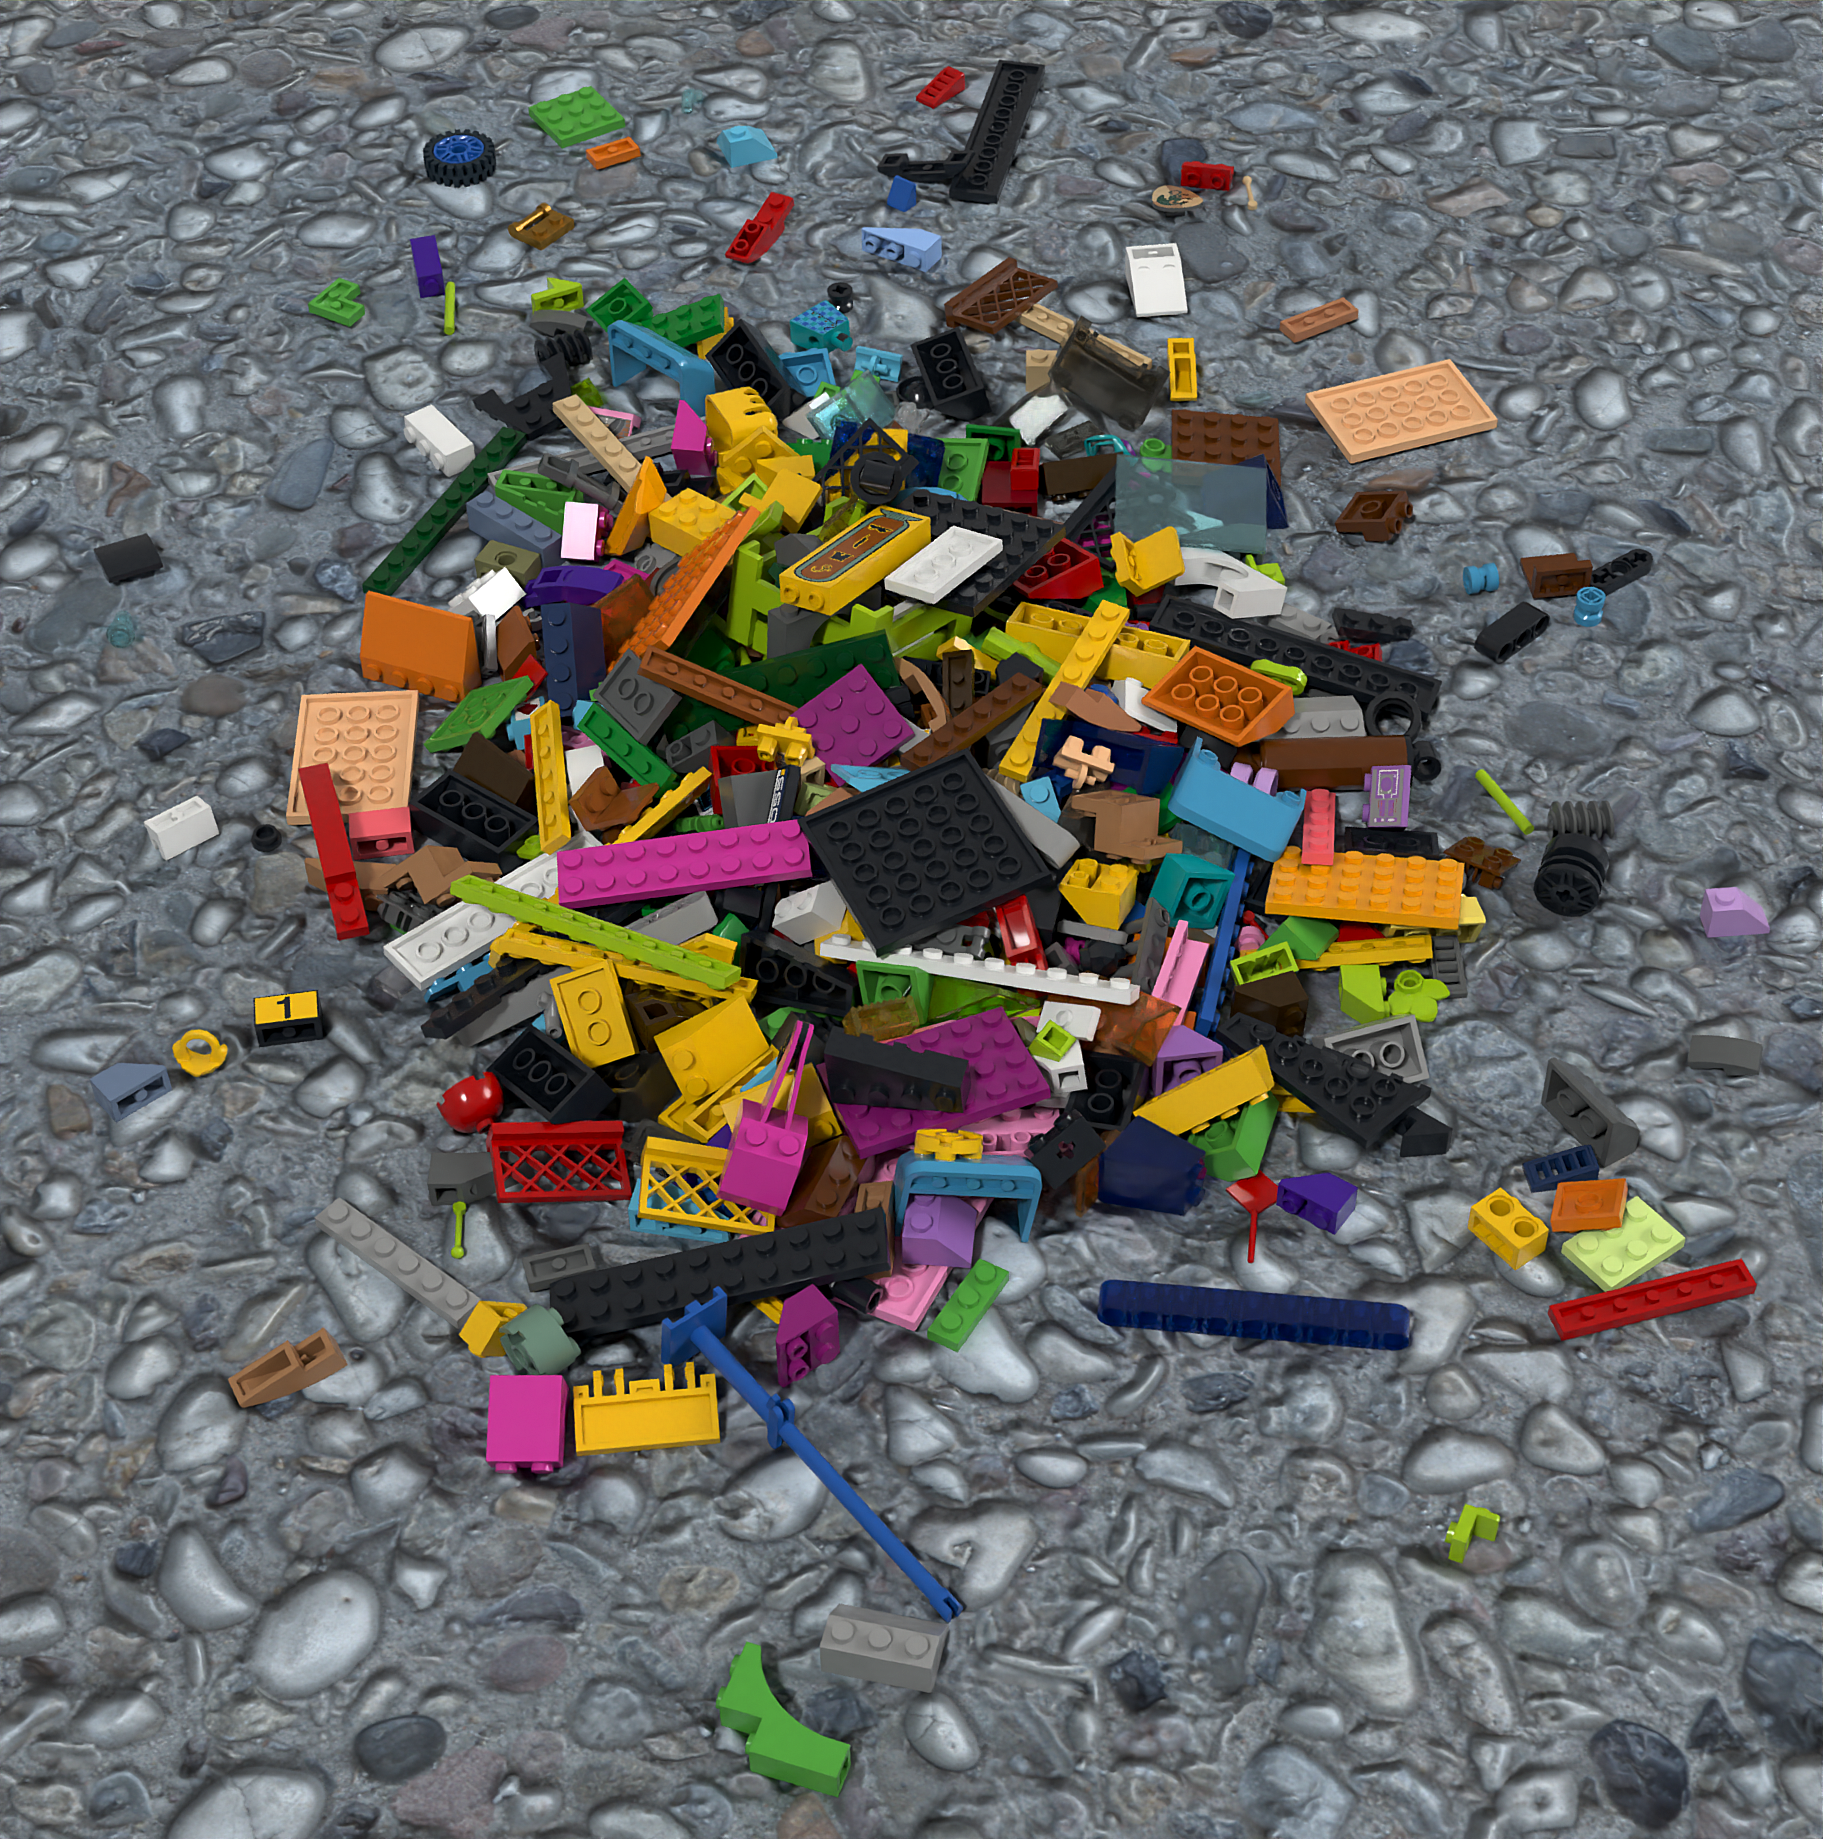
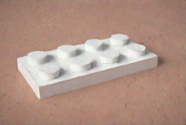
(943, 564)

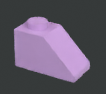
(1731, 913)

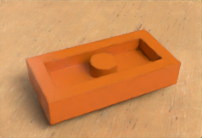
(613, 153)

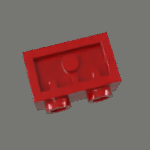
(1206, 175)

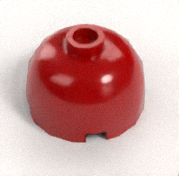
(473, 1104)

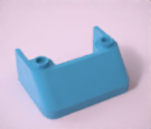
(636, 346)
(1232, 807)
(983, 1177)

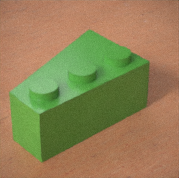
(537, 496)

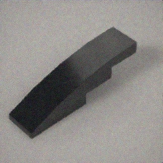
(679, 480)

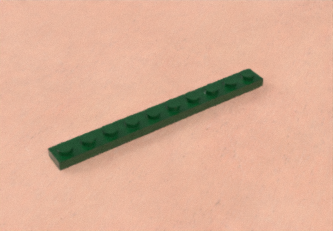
(444, 513)

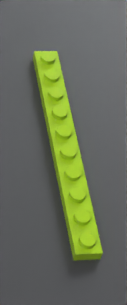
(598, 932)

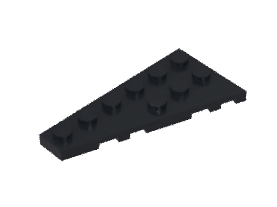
(1329, 1082)

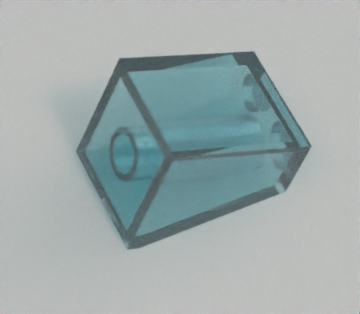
(854, 403)

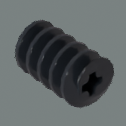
(571, 346)

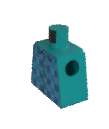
(821, 328)

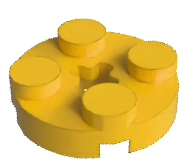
(948, 1144)

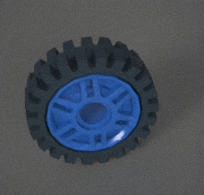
(459, 158)

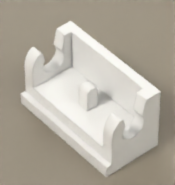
(182, 827)

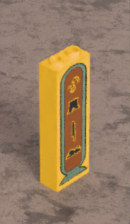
(854, 560)

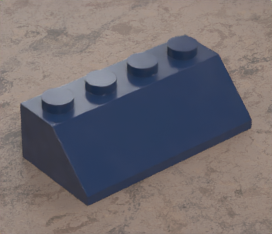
(572, 654)

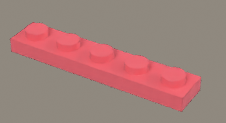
(1318, 827)

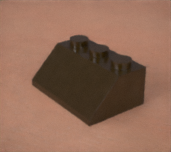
(1074, 476)
(498, 773)

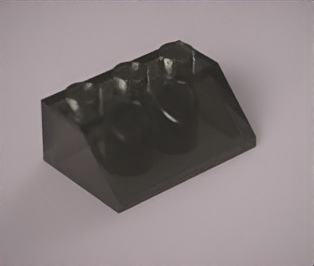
(1035, 413)

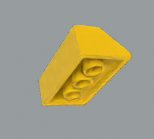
(1211, 1094)

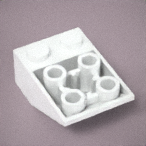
(1155, 280)
(578, 768)

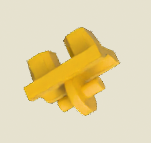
(786, 739)

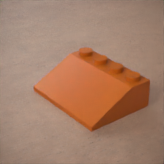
(419, 648)
(1222, 698)

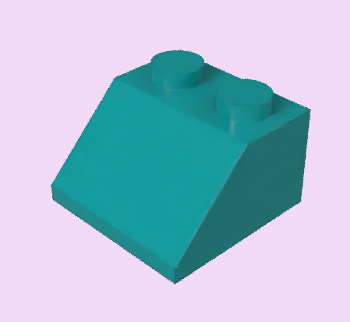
(1191, 889)

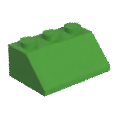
(1238, 1142)

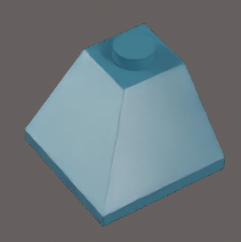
(745, 146)

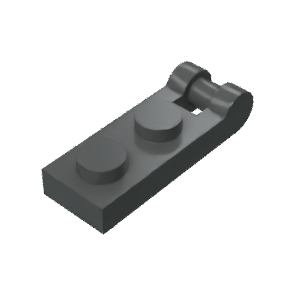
(952, 940)

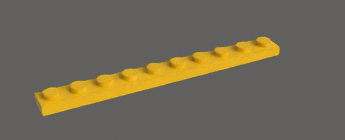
(649, 824)

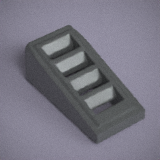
(1446, 949)

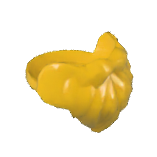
(194, 1062)

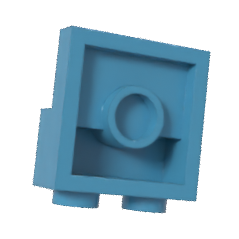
(809, 369)

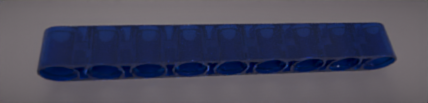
(1254, 1315)

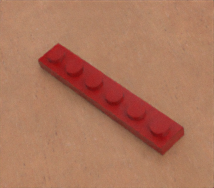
(1651, 1299)

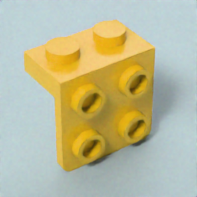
(792, 492)
(1148, 561)

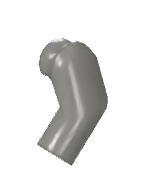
(551, 1015)

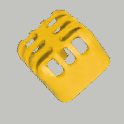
(728, 422)

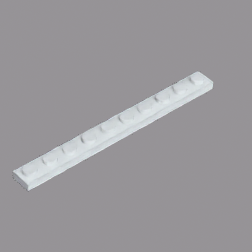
(991, 970)

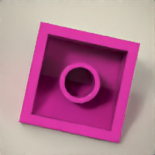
(692, 443)

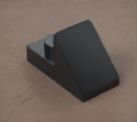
(1423, 1135)

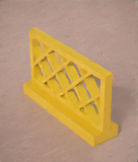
(705, 1161)

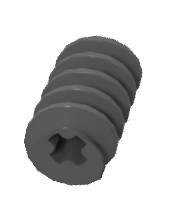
(1580, 818)

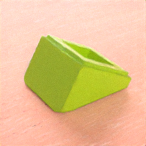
(1051, 1042)

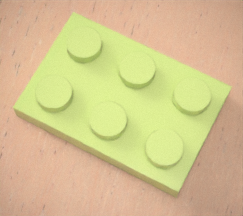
(1624, 1253)

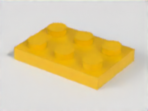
(594, 1014)

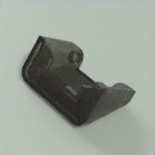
(1105, 376)

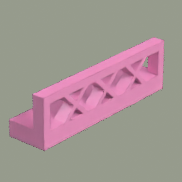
(1181, 970)

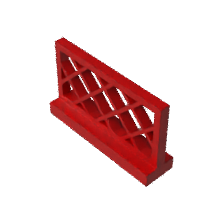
(556, 1141)

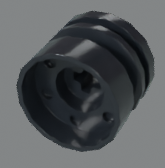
(1571, 875)

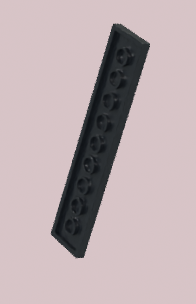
(998, 131)
(1323, 664)
(741, 1267)

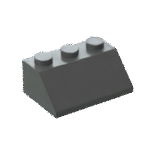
(1588, 1113)

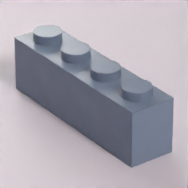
(506, 524)

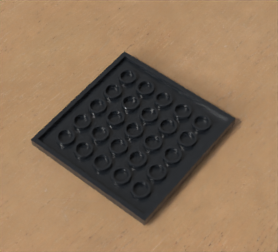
(1022, 538)
(923, 852)

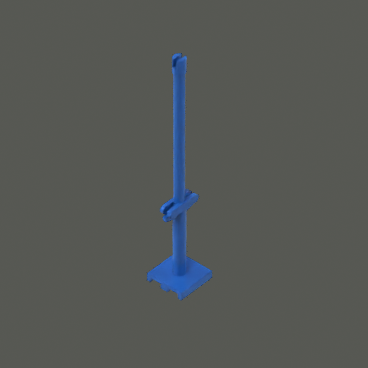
(701, 1332)

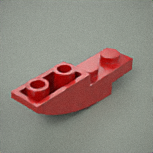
(763, 231)

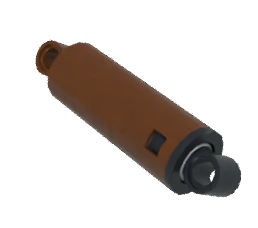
(875, 479)
(1338, 761)

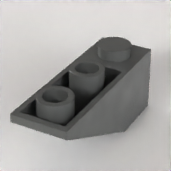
(467, 1176)

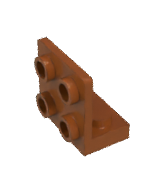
(602, 803)

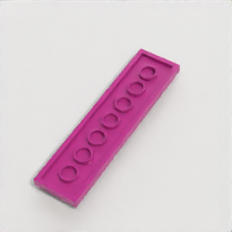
(682, 864)

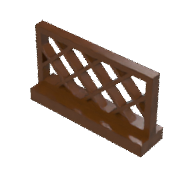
(993, 288)

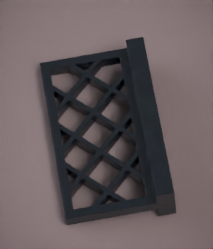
(906, 461)
(1089, 512)

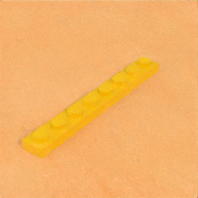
(1075, 670)
(579, 955)

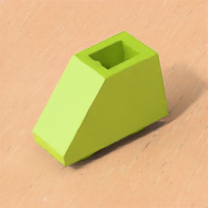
(1362, 992)

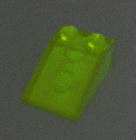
(961, 998)

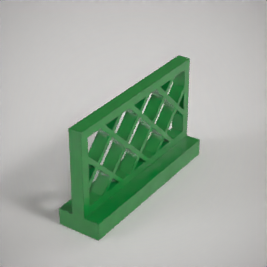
(634, 757)

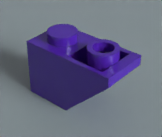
(1318, 1199)

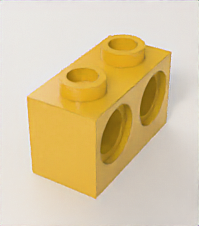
(1508, 1228)

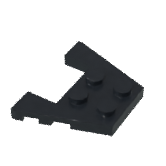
(533, 410)

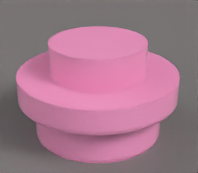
(1249, 938)

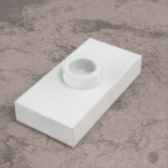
(1075, 1019)

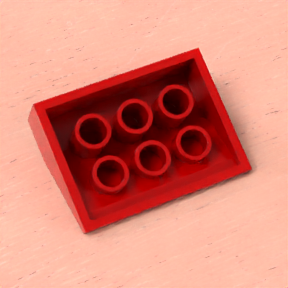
(1062, 574)

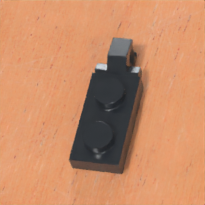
(1370, 626)

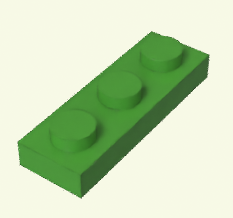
(968, 1305)

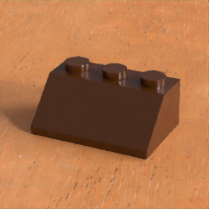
(827, 1184)

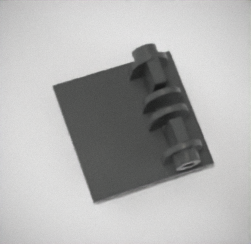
(406, 910)

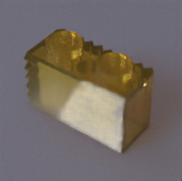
(883, 1019)

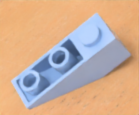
(903, 245)

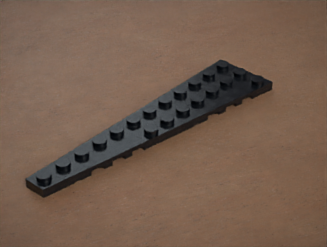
(511, 973)

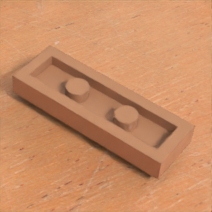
(1319, 320)

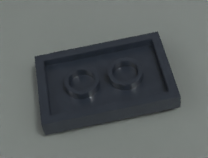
(1394, 842)

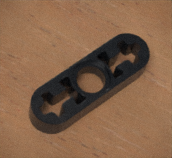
(1633, 564)

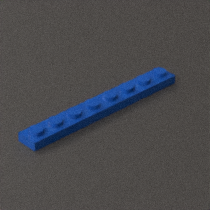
(1222, 951)

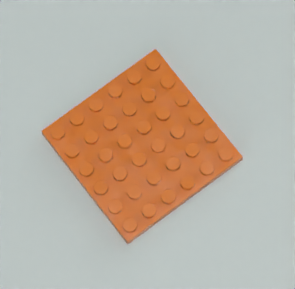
(688, 586)

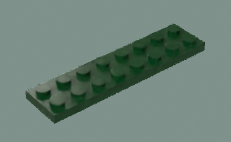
(792, 679)

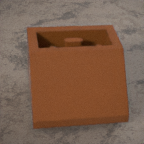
(515, 643)

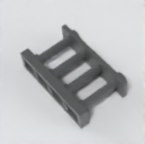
(1148, 948)

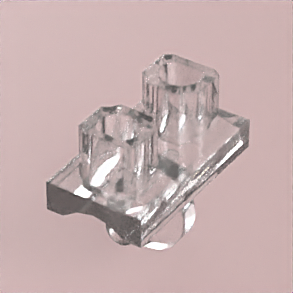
(910, 417)

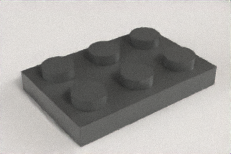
(636, 700)

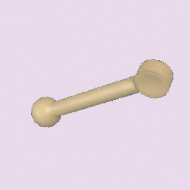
(1252, 205)

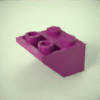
(806, 1335)

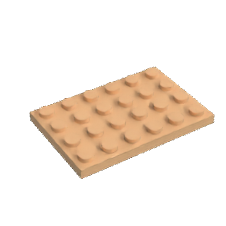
(1400, 411)
(366, 745)

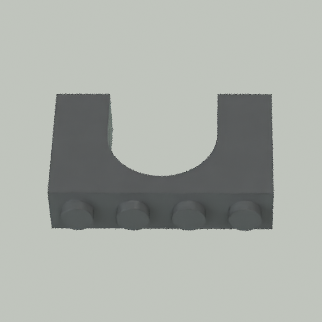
(794, 627)

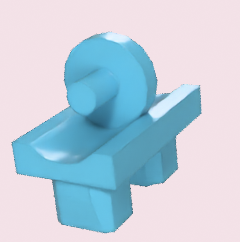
(879, 362)

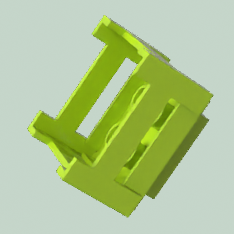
(754, 596)

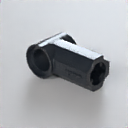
(856, 1292)

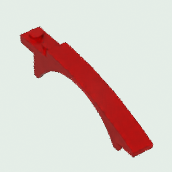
(334, 852)

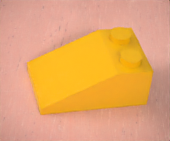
(712, 1047)

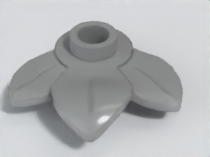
(652, 556)

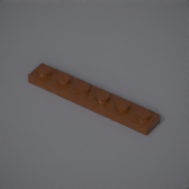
(973, 722)

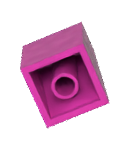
(527, 1422)

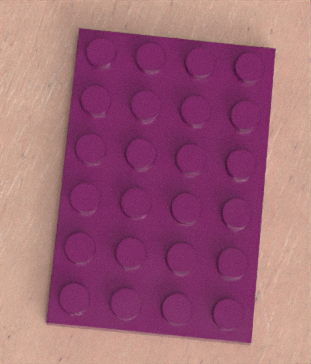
(1000, 1075)

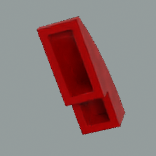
(1021, 938)

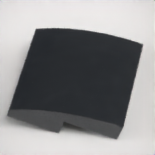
(128, 558)

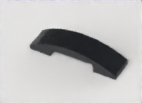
(925, 171)

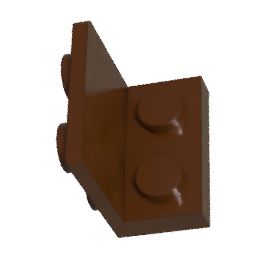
(1556, 574)

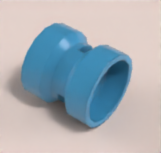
(1480, 578)
(1589, 606)

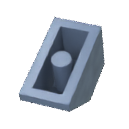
(129, 1087)

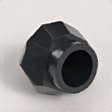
(1101, 957)

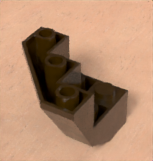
(658, 1011)

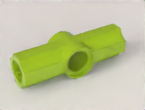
(1002, 646)

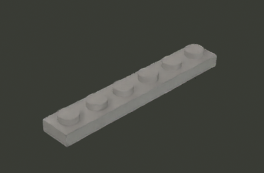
(397, 1262)

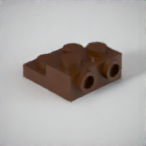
(1375, 514)

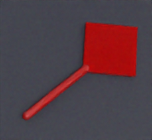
(534, 671)
(1255, 1196)

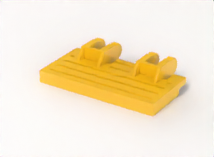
(646, 1416)

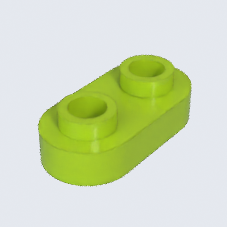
(1287, 675)

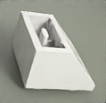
(488, 595)

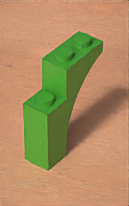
(776, 1741)

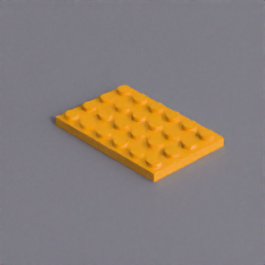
(1368, 889)

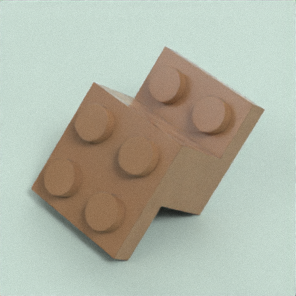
(1126, 825)
(432, 872)

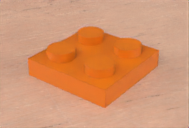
(1589, 1205)

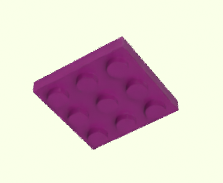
(853, 723)

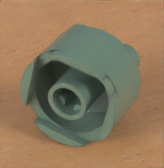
(538, 1342)

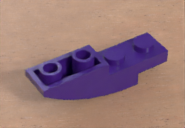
(570, 583)

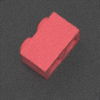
(381, 833)

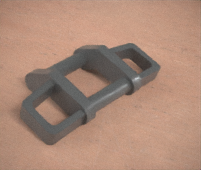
(567, 473)

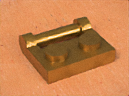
(546, 231)

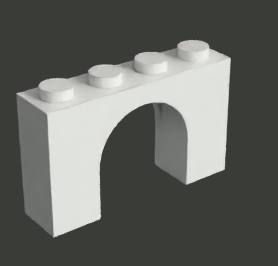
(1240, 589)

